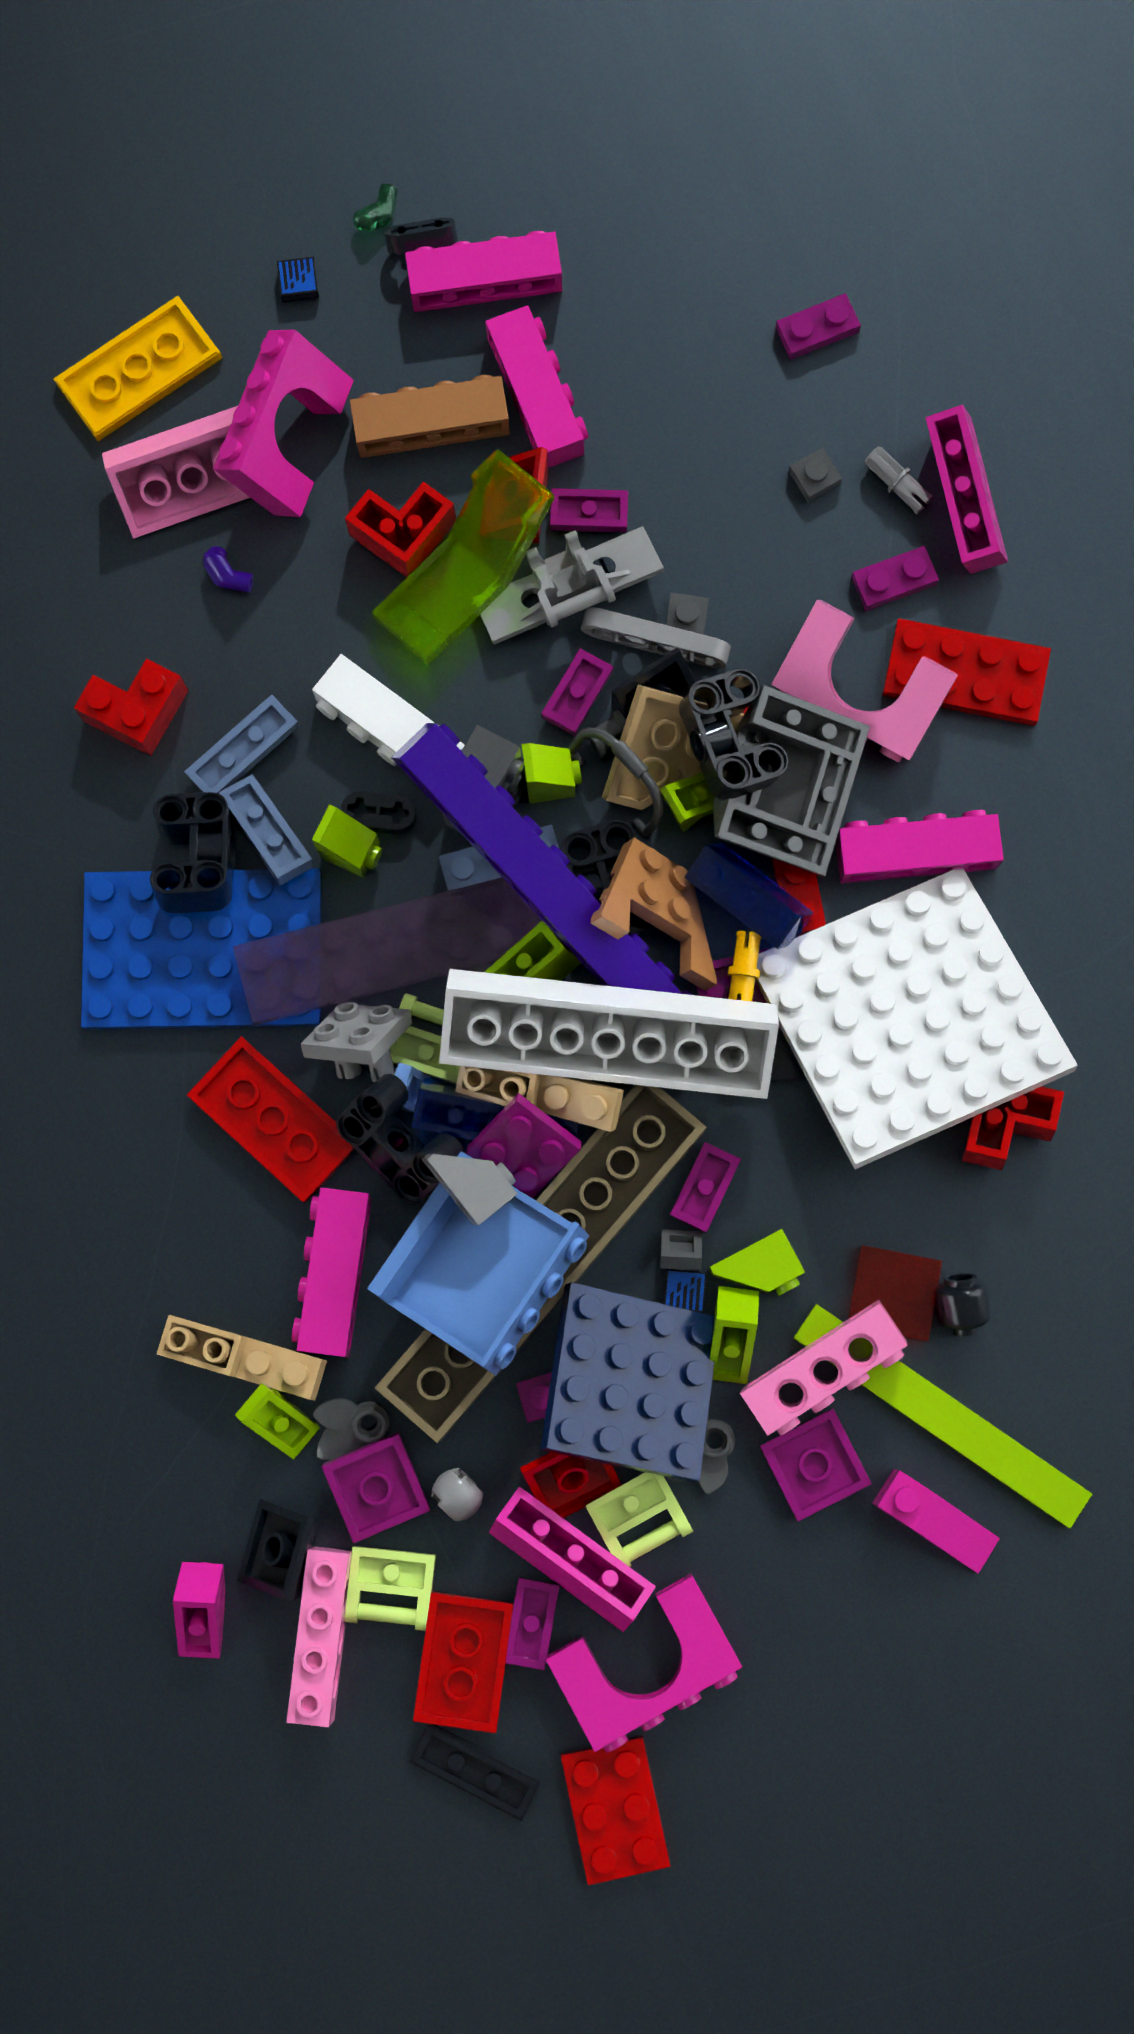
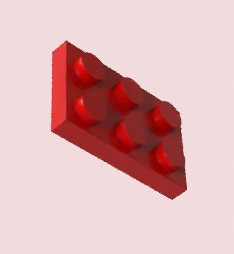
(463, 1662)
(615, 1811)

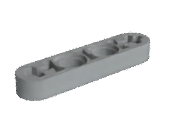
(655, 637)

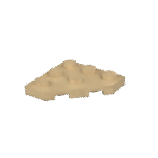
(662, 743)

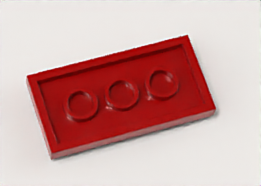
(994, 677)
(272, 1119)

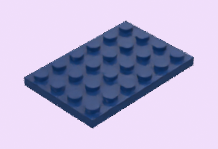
(181, 967)

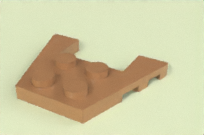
(662, 896)

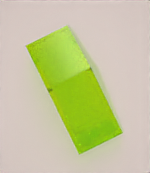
(471, 563)

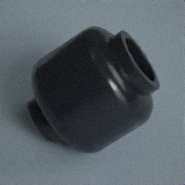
(962, 1303)

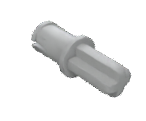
(898, 479)

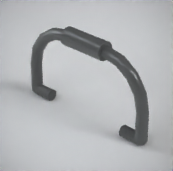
(633, 764)

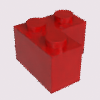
(405, 535)
(135, 715)
(1028, 1115)

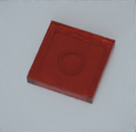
(902, 1285)

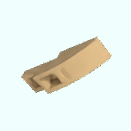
(554, 1095)
(242, 1357)

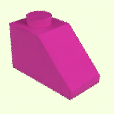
(199, 1609)

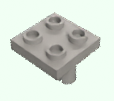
(358, 1036)

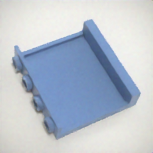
(482, 1281)

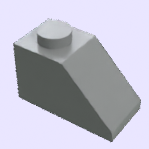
(473, 1184)

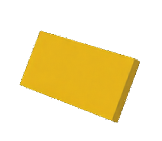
(138, 368)

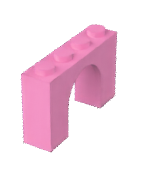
(808, 677)

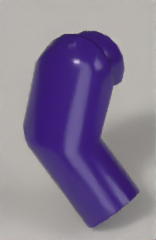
(222, 573)

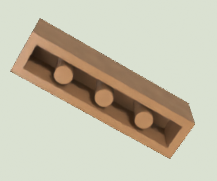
(430, 416)

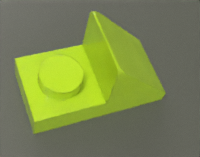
(688, 800)
(277, 1420)

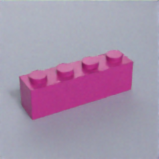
(484, 271)
(535, 386)
(966, 489)
(918, 847)
(333, 1272)
(571, 1559)

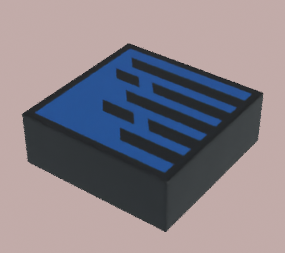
(298, 279)
(685, 1289)

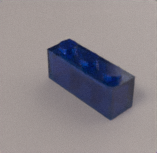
(749, 895)

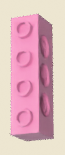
(870, 1323)
(319, 1637)

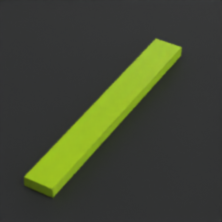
(960, 1428)

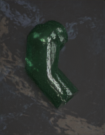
(379, 213)

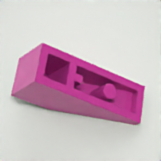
(935, 1520)

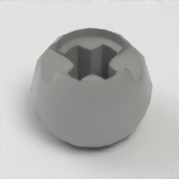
(457, 1494)

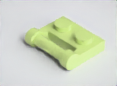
(421, 1047)
(632, 1505)
(389, 1573)

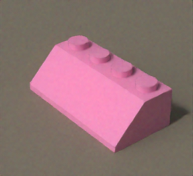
(172, 475)

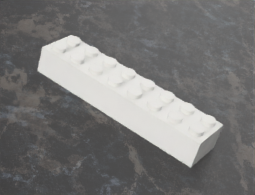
(608, 1033)

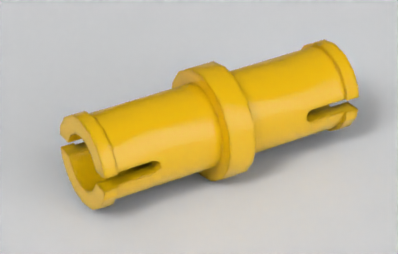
(744, 967)

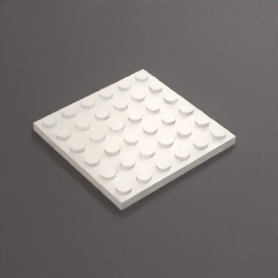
(911, 1017)

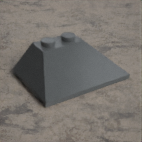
(804, 807)

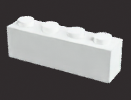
(368, 708)

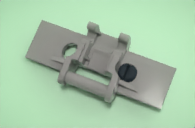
(604, 568)

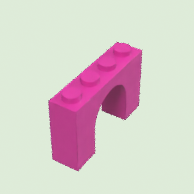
(250, 450)
(611, 1713)

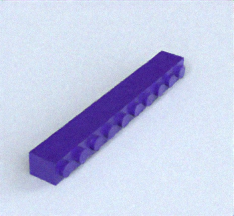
(525, 861)

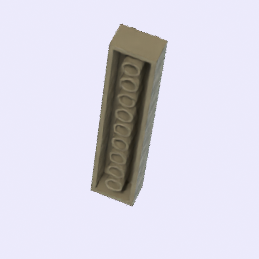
(599, 1192)

